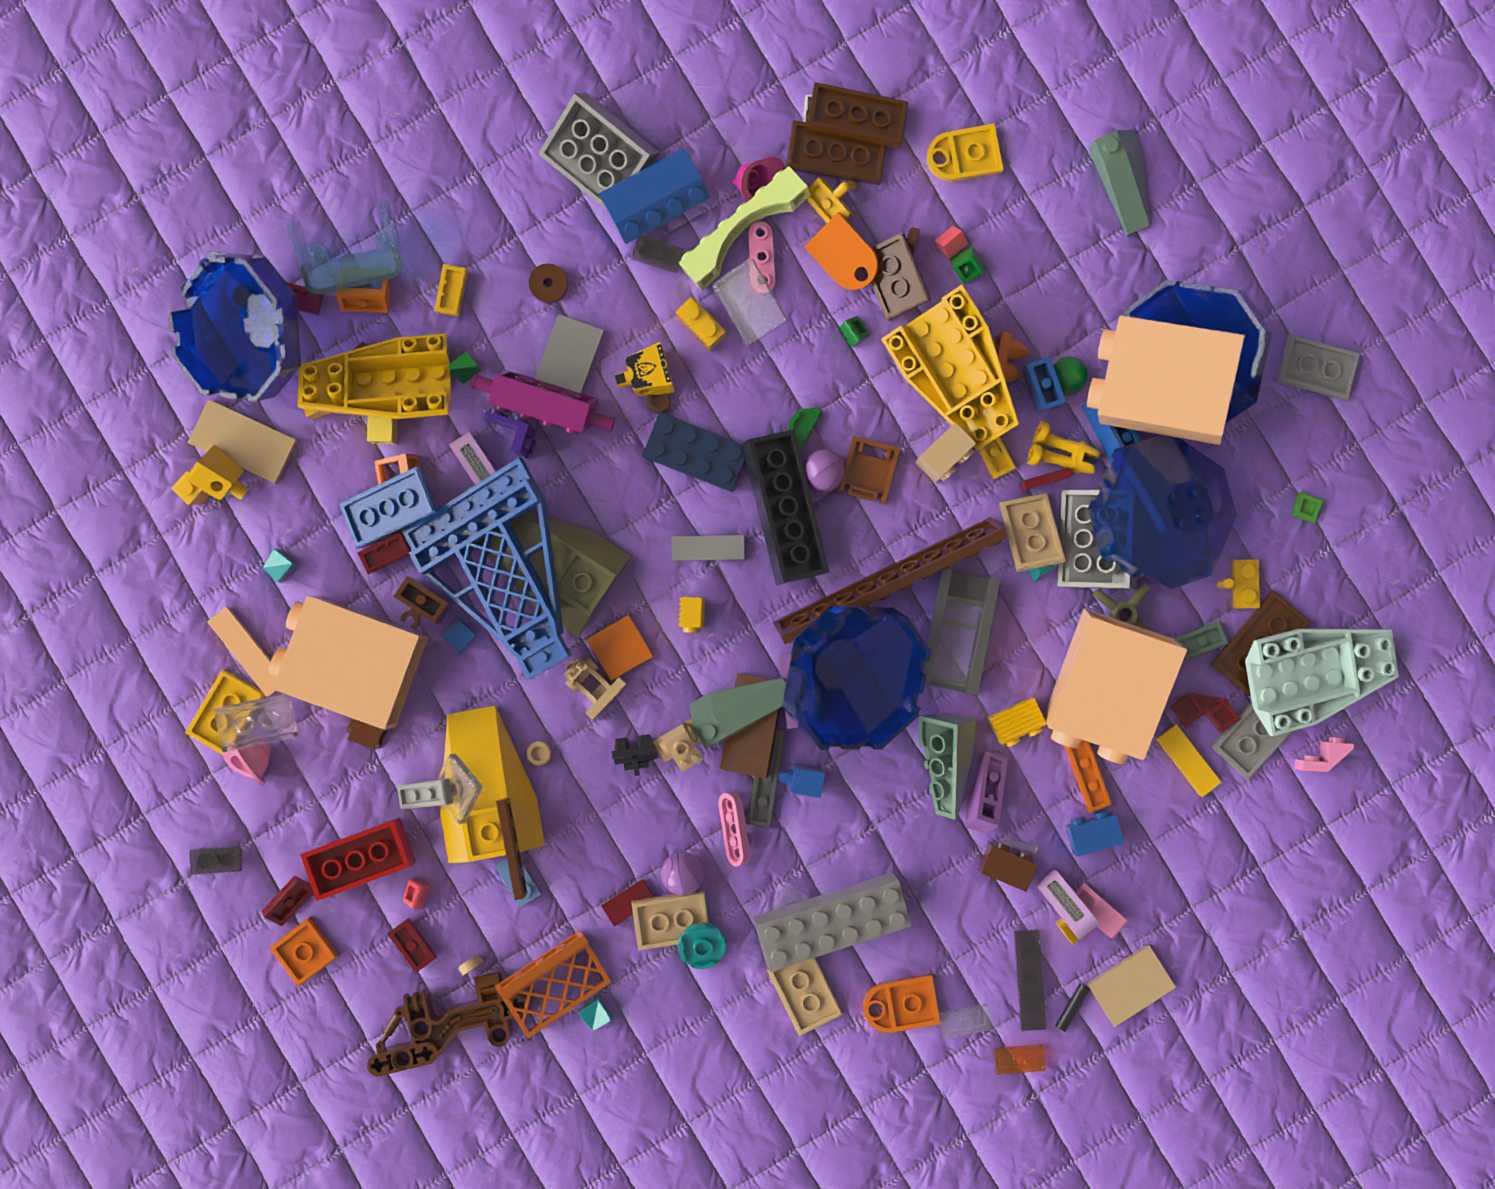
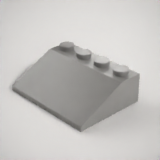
(595, 147)
(1083, 560)

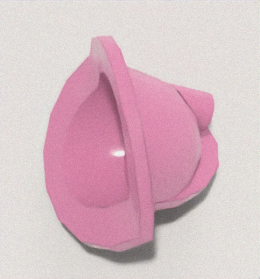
(250, 761)

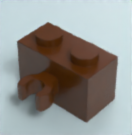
(422, 602)

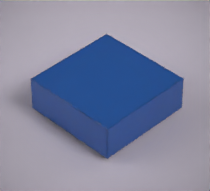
(459, 636)

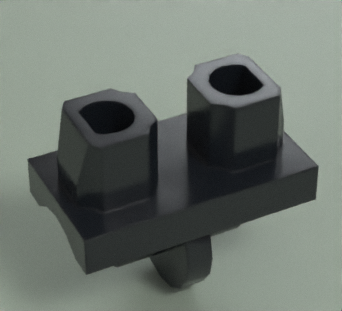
(634, 757)

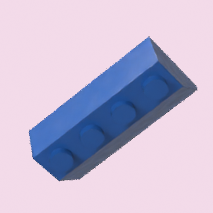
(654, 195)

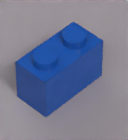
(1043, 385)
(1094, 833)

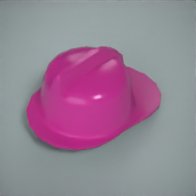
(756, 174)

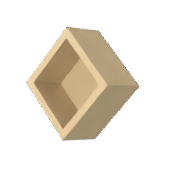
(947, 450)

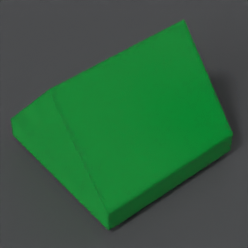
(854, 331)

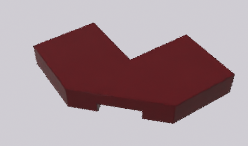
(1216, 709)

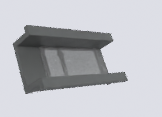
(960, 631)

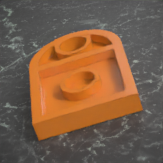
(842, 252)
(905, 1003)

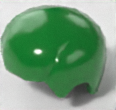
(1071, 374)

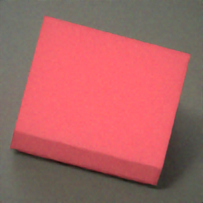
(951, 242)
(416, 894)

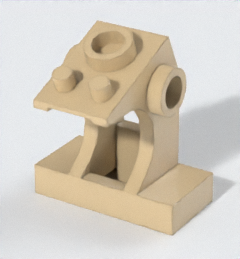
(578, 671)
(680, 745)

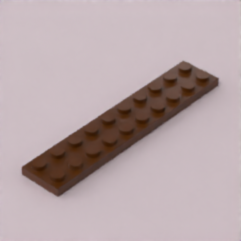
(897, 576)

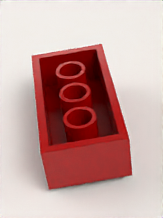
(358, 859)

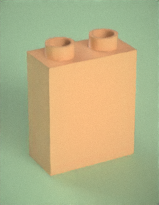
(1166, 379)
(347, 661)
(1113, 687)

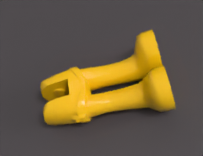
(1078, 449)

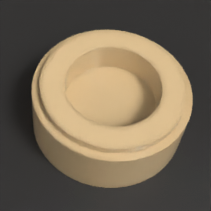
(539, 753)
(471, 964)

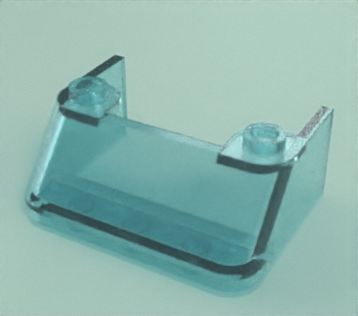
(327, 275)

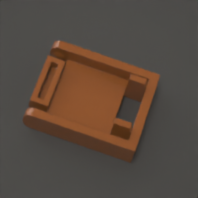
(867, 474)

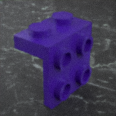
(524, 437)

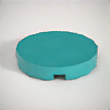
(702, 945)

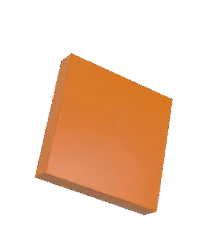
(620, 647)
(304, 951)

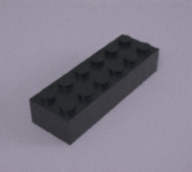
(785, 507)

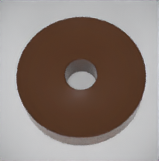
(540, 276)

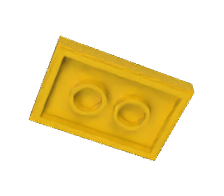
(225, 691)

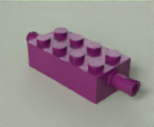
(542, 401)

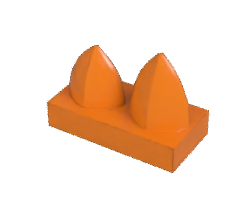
(1009, 349)

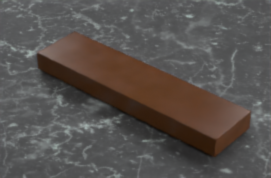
(512, 848)

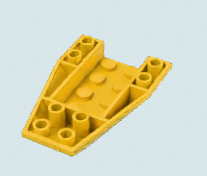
(956, 367)
(382, 380)
(489, 753)

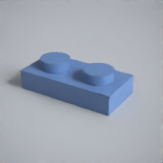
(532, 888)

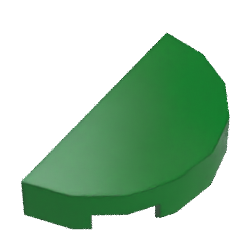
(803, 423)

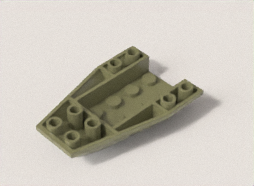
(582, 562)

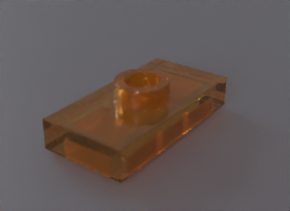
(1019, 1059)

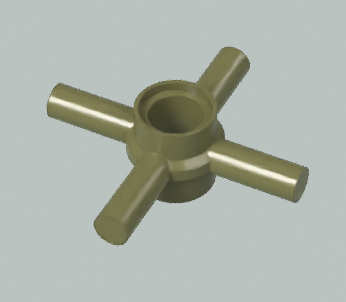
(1130, 605)

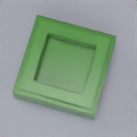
(1306, 507)

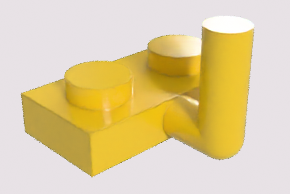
(827, 201)
(1243, 584)

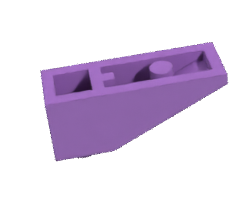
(987, 794)

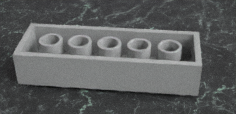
(832, 921)

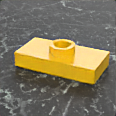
(451, 290)

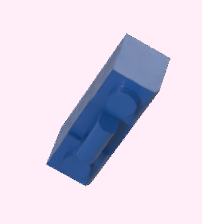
(804, 780)

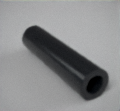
(1072, 1007)

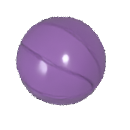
(824, 470)
(682, 873)

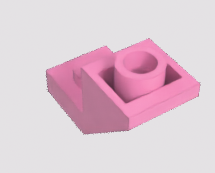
(1330, 755)
(1109, 918)

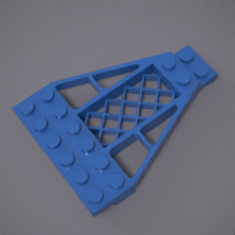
(478, 516)

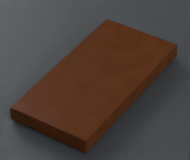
(857, 115)
(834, 155)
(1270, 619)
(751, 748)

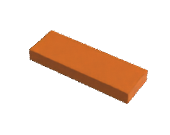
(1088, 777)

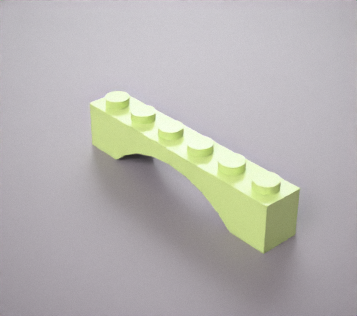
(779, 196)

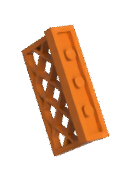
(538, 969)

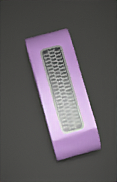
(472, 457)
(1067, 904)

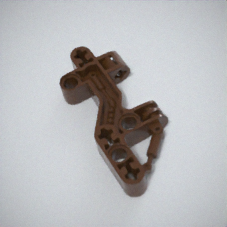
(486, 1010)

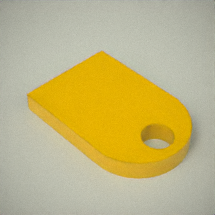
(967, 152)

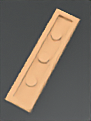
(244, 648)

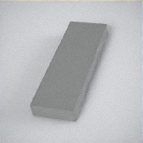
(707, 548)
(425, 794)

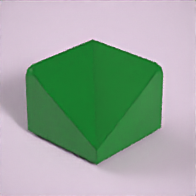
(968, 265)
(464, 367)

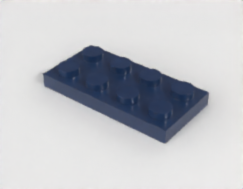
(695, 452)

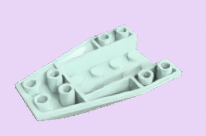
(1316, 673)

